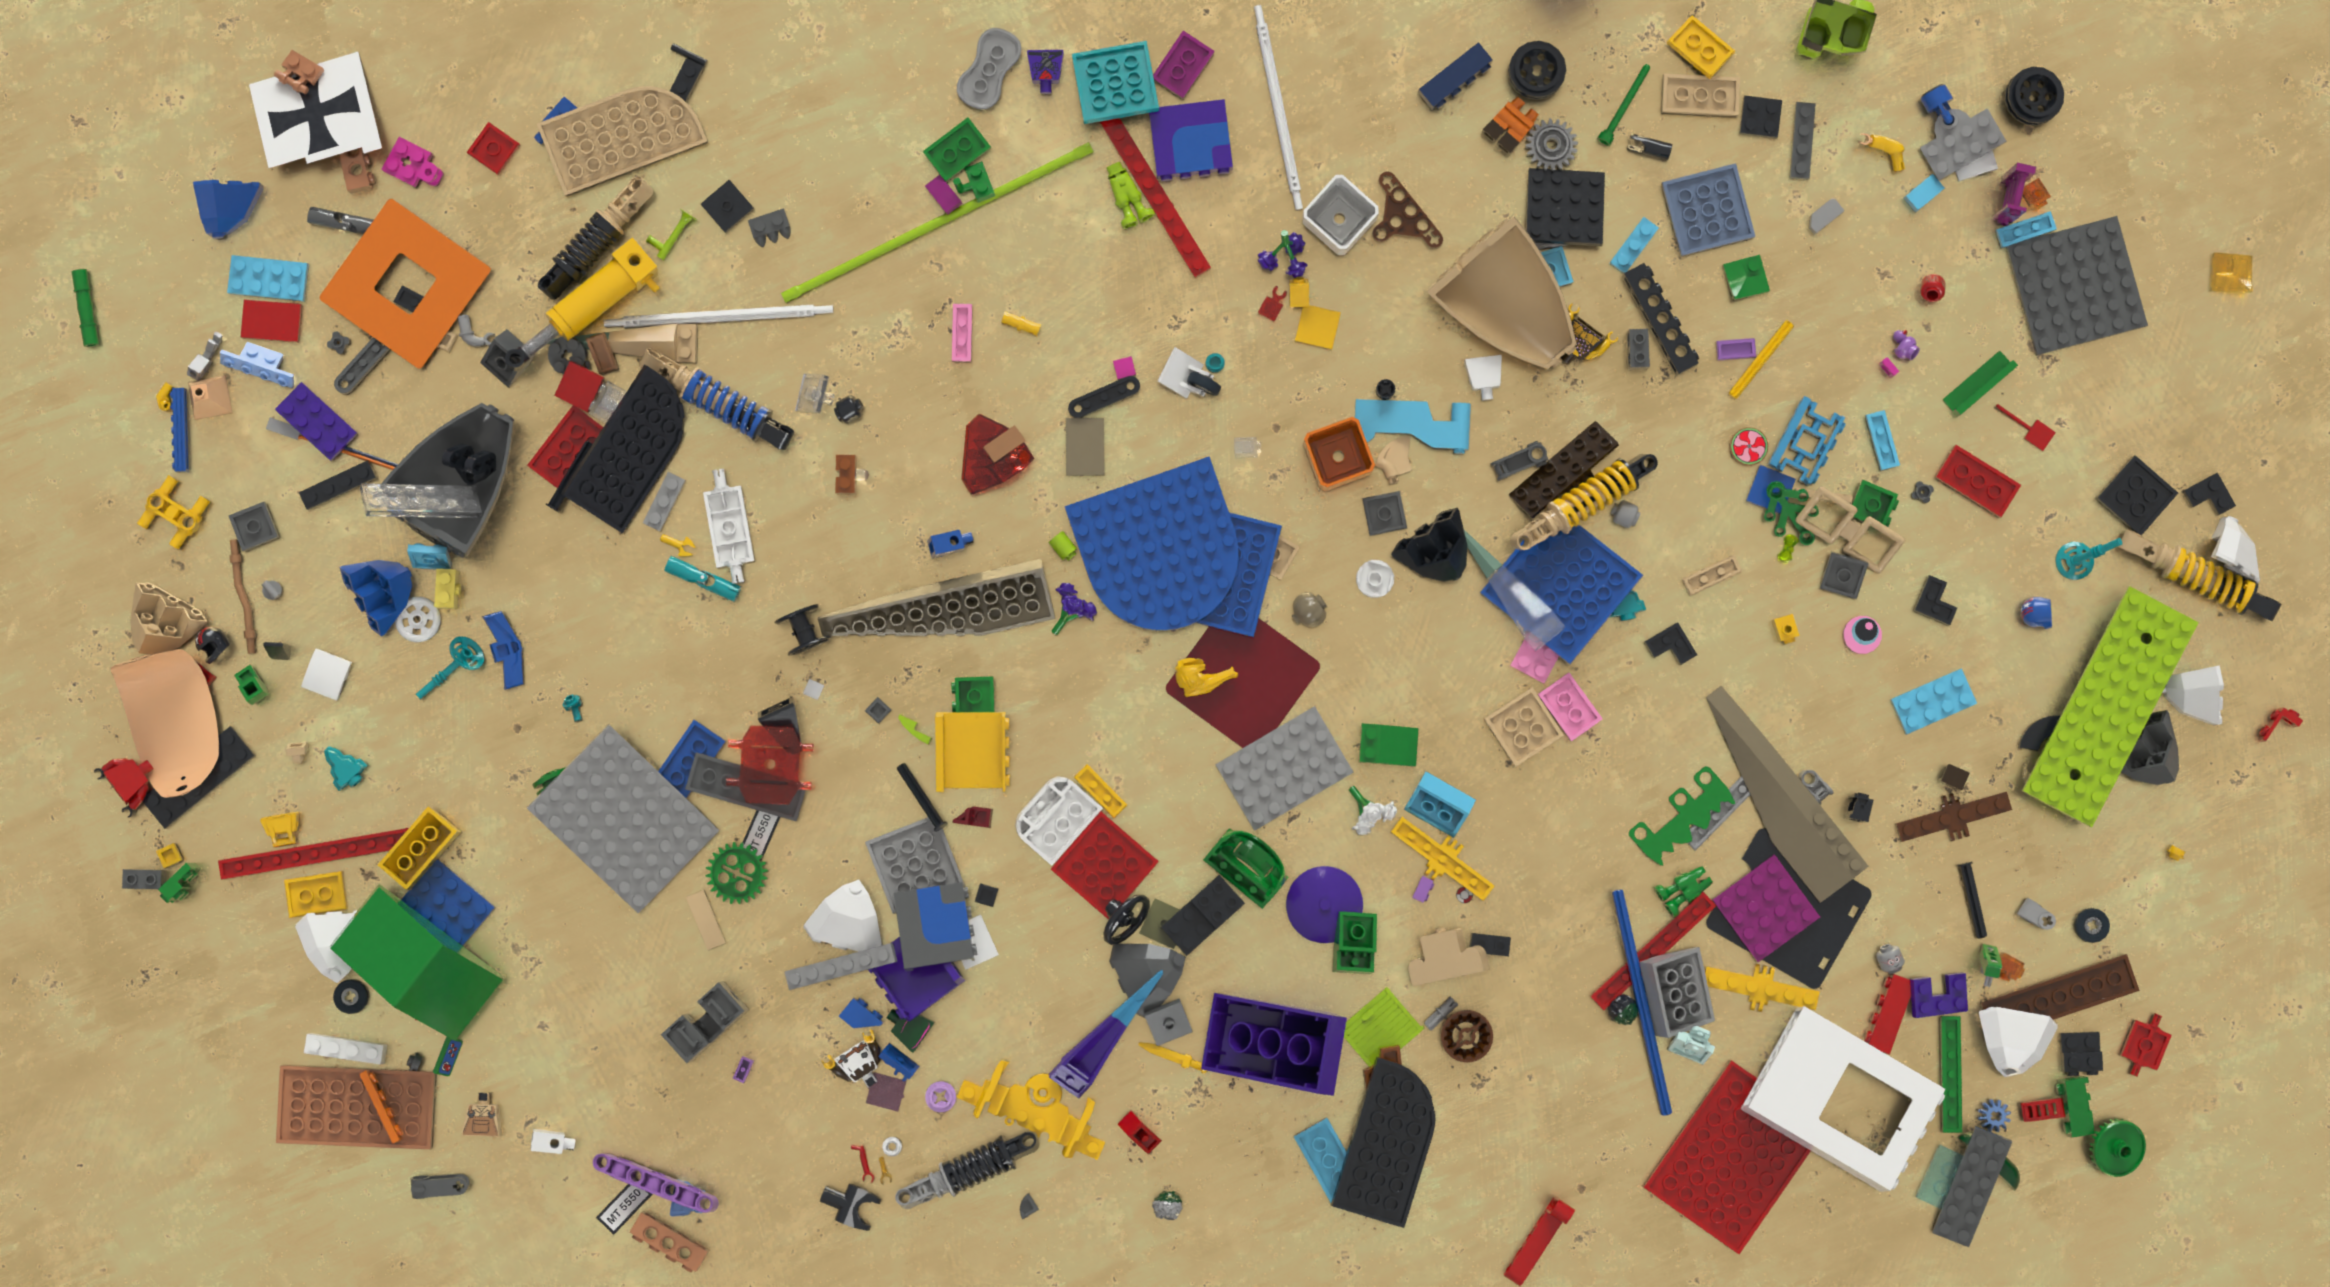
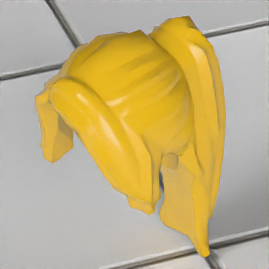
(1197, 683)

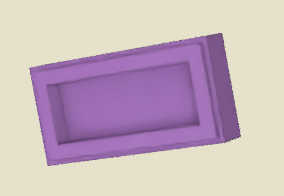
(1736, 349)

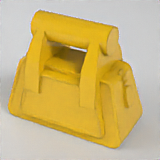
(281, 824)

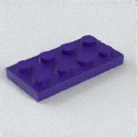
(316, 421)

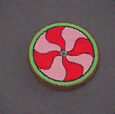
(1749, 446)

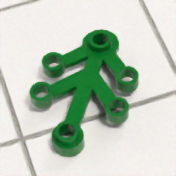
(1788, 509)

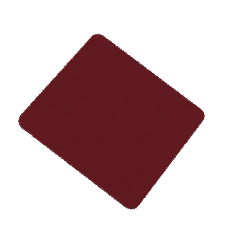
(1268, 682)

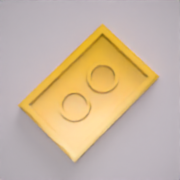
(1700, 47)
(315, 894)

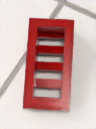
(2030, 1109)

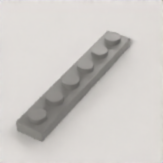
(841, 966)

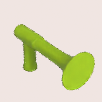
(666, 247)

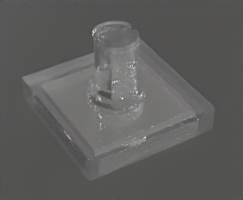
(813, 394)

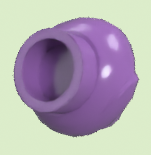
(1907, 346)

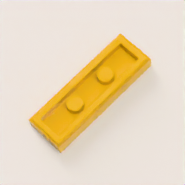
(1100, 791)

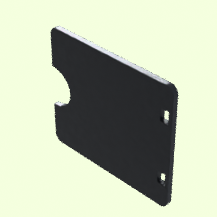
(1821, 939)

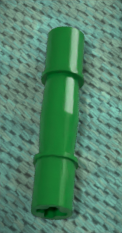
(85, 308)

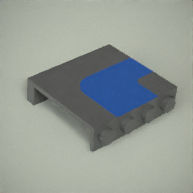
(934, 925)

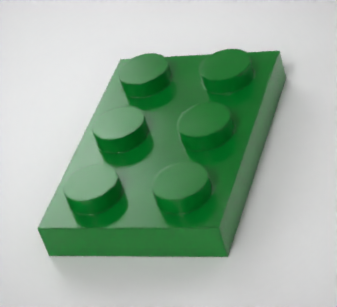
(957, 149)

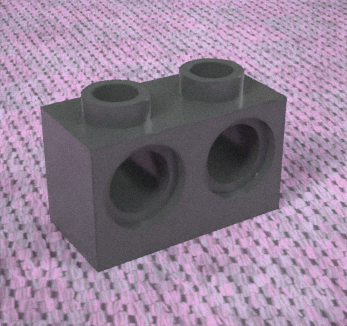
(1638, 349)
(143, 879)

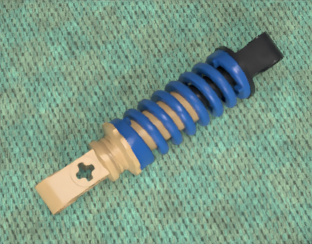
(724, 405)

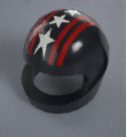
(212, 641)

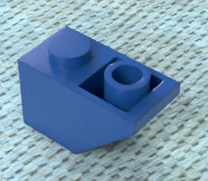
(859, 1016)

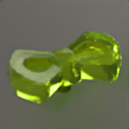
(1786, 554)

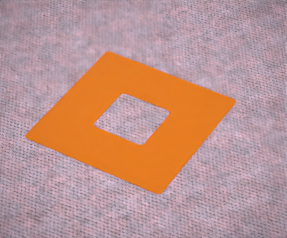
(353, 285)

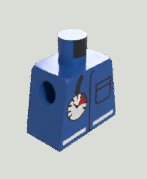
(940, 544)

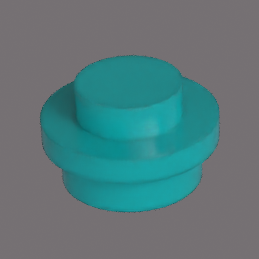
(1215, 362)

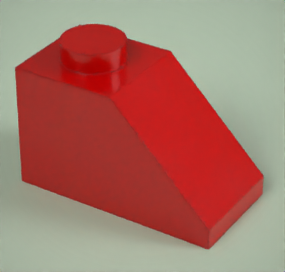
(1139, 1132)

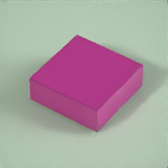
(1124, 367)
(1888, 367)

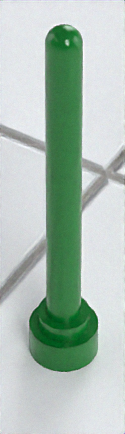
(1606, 136)

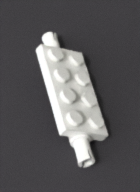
(728, 526)

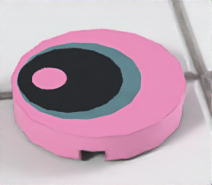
(1862, 634)

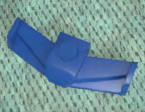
(506, 649)

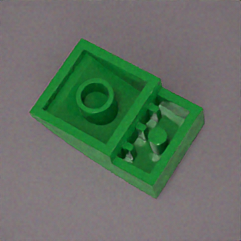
(1355, 943)

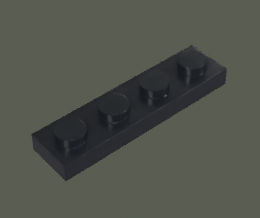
(337, 485)

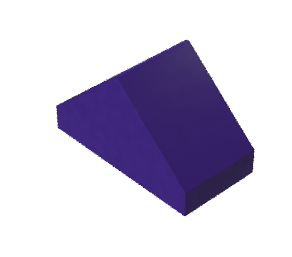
(1274, 1043)

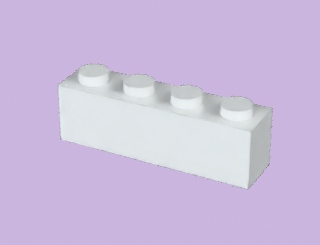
(345, 1048)

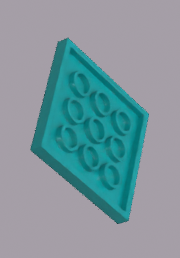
(1115, 82)

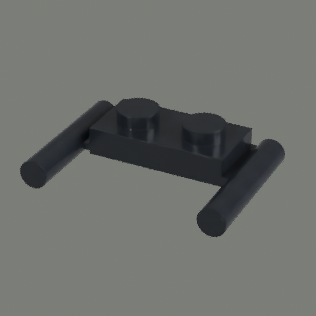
(688, 73)

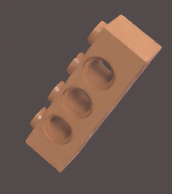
(359, 182)
(697, 1251)

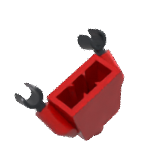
(127, 780)

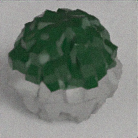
(1167, 1205)

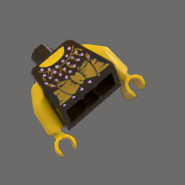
(1588, 340)

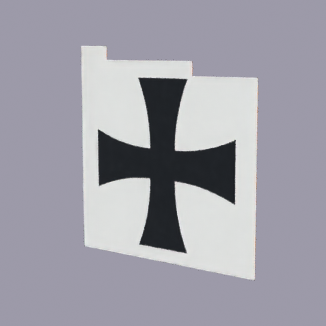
(318, 124)

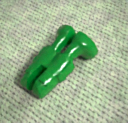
(1687, 885)

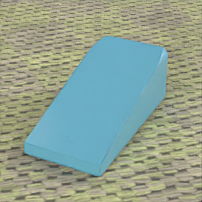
(1924, 193)

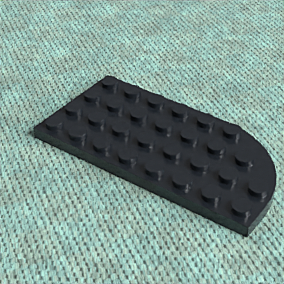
(629, 451)
(1387, 1146)

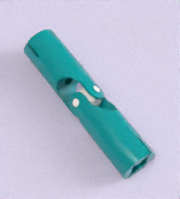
(692, 574)

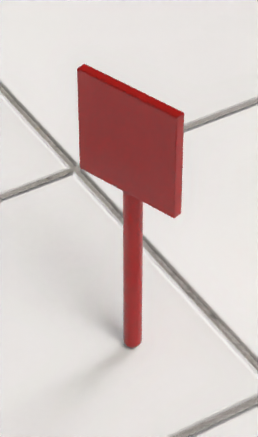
(2038, 434)

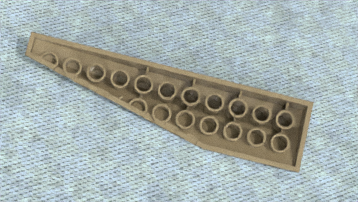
(958, 606)

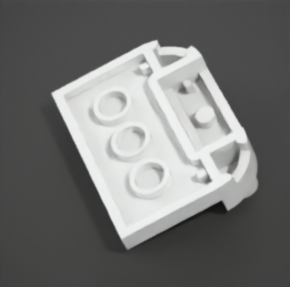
(1055, 818)

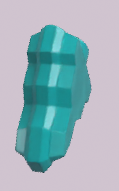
(1629, 607)
(344, 768)

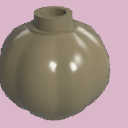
(1309, 609)

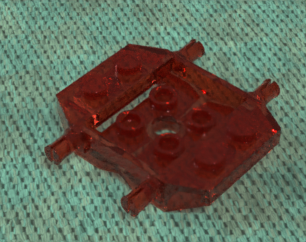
(785, 767)

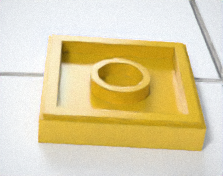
(1317, 327)

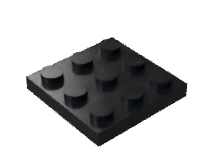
(2137, 495)

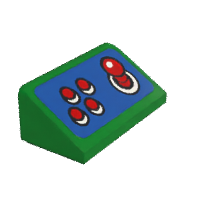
(447, 1056)

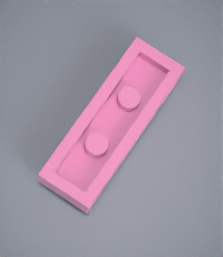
(962, 333)

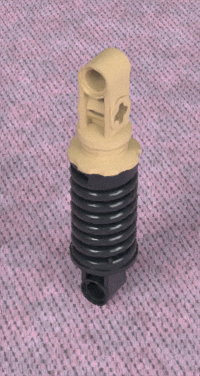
(594, 239)

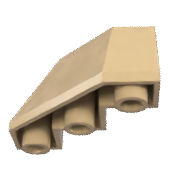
(161, 620)

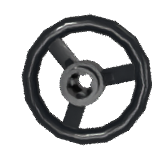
(1122, 915)

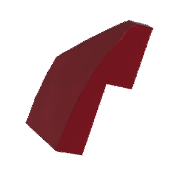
(975, 817)

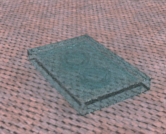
(1939, 1176)

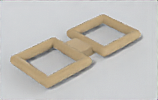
(1849, 529)

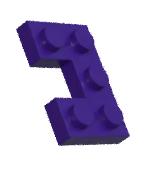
(1926, 1004)

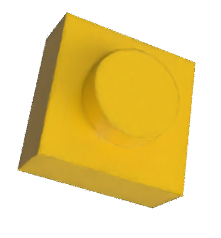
(169, 855)

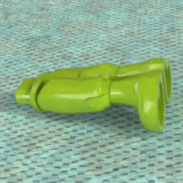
(1125, 192)

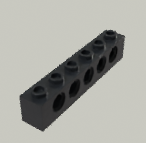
(1650, 313)

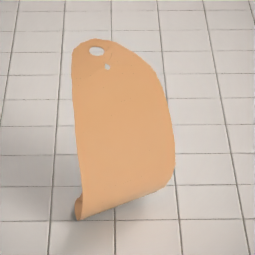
(170, 718)

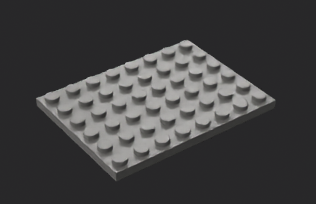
(623, 818)

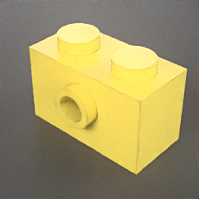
(447, 588)

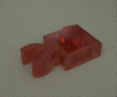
(1271, 307)

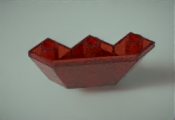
(978, 468)

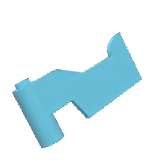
(1415, 419)

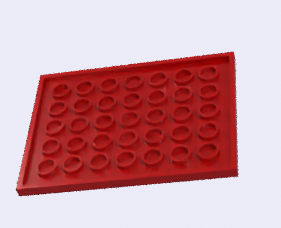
(1726, 1164)

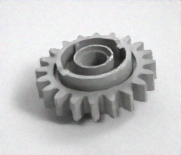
(1555, 133)

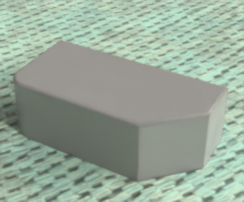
(1825, 215)

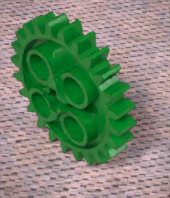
(729, 889)

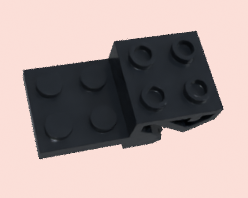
(1202, 915)

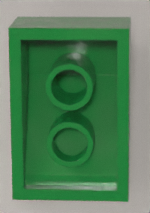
(1388, 745)

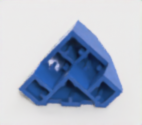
(225, 206)
(380, 590)

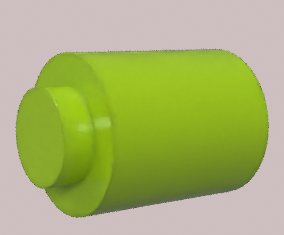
(1063, 546)

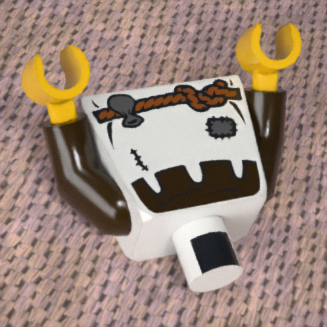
(857, 1061)

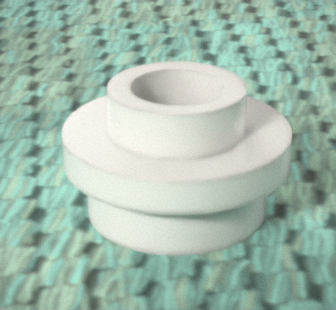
(885, 1146)

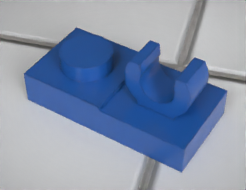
(899, 1061)

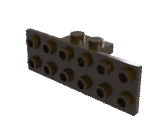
(1564, 470)

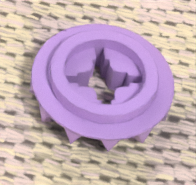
(931, 1097)

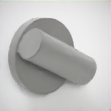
(271, 590)

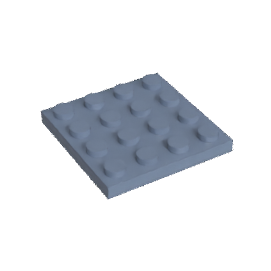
(1708, 209)

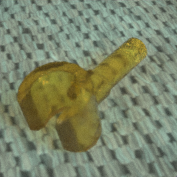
(884, 1171)

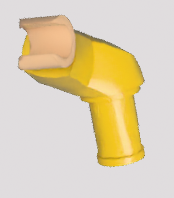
(1889, 146)

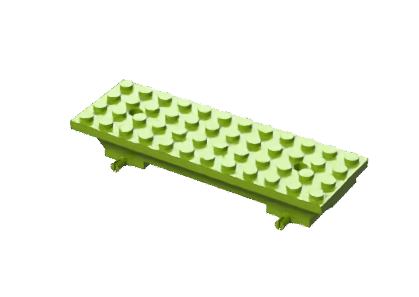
(2110, 706)

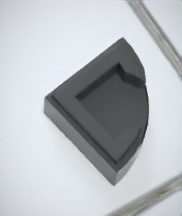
(1027, 1206)

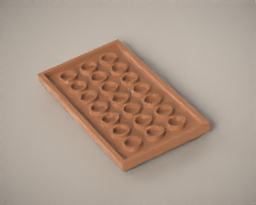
(336, 1109)

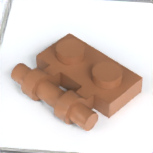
(301, 67)

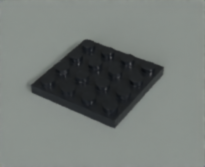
(1565, 207)

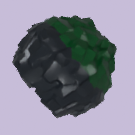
(1623, 1010)

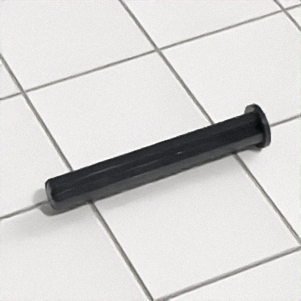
(558, 498)
(921, 797)
(1973, 899)

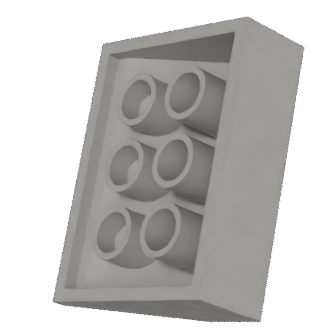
(1677, 992)

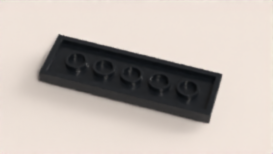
(232, 756)

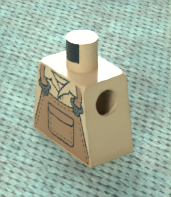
(482, 1118)

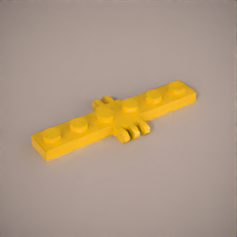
(1442, 858)
(1761, 988)

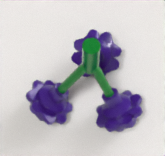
(1293, 245)
(1072, 605)

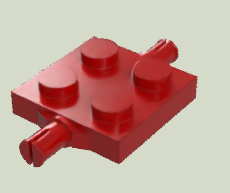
(2145, 1045)

